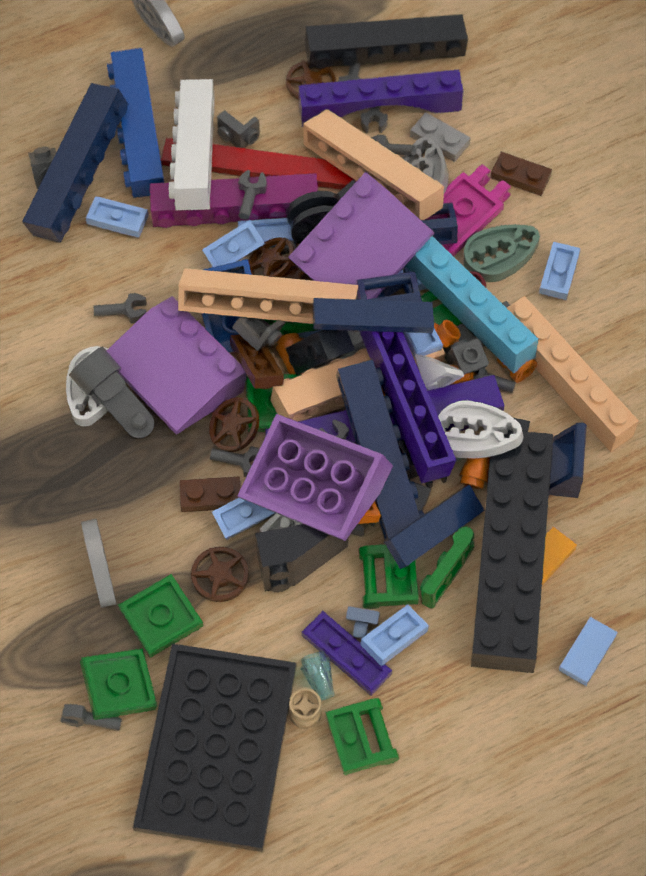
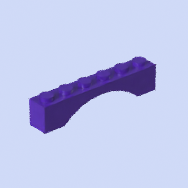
(429, 91)

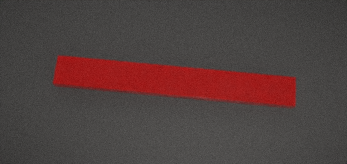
(238, 160)

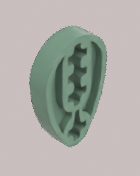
(502, 237)

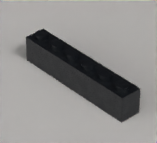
(385, 41)

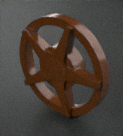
(307, 77)
(272, 258)
(234, 424)
(219, 574)

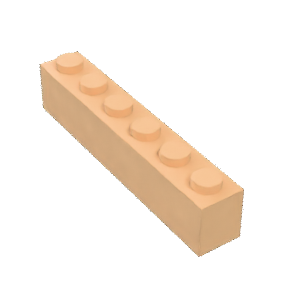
(358, 153)
(255, 295)
(576, 380)
(318, 390)

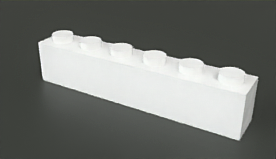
(193, 145)

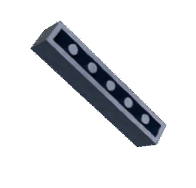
(75, 163)
(373, 429)

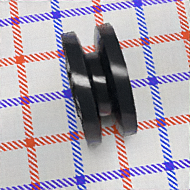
(308, 211)

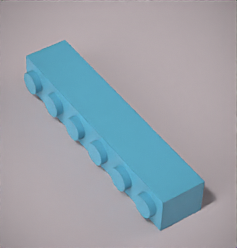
(474, 305)

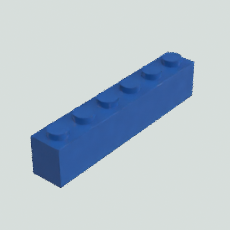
(138, 123)

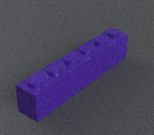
(411, 404)

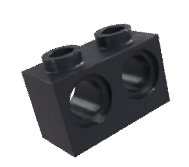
(319, 349)

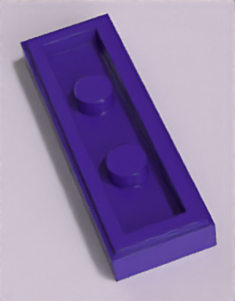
(346, 653)

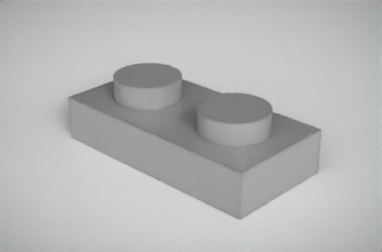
(448, 138)

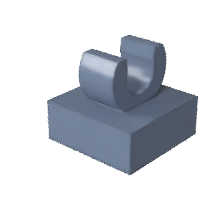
(362, 618)

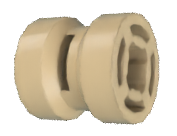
(305, 701)

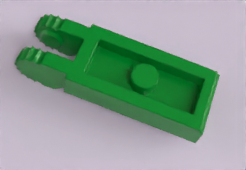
(448, 567)

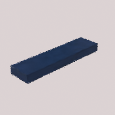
(373, 315)
(434, 526)

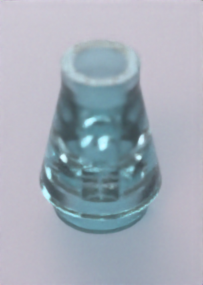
(318, 674)

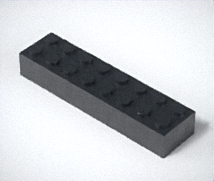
(513, 556)

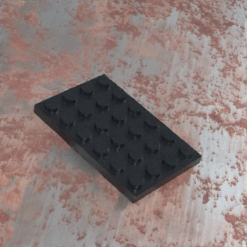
(216, 747)

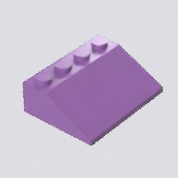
(362, 238)
(177, 366)
(315, 477)

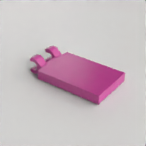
(473, 204)

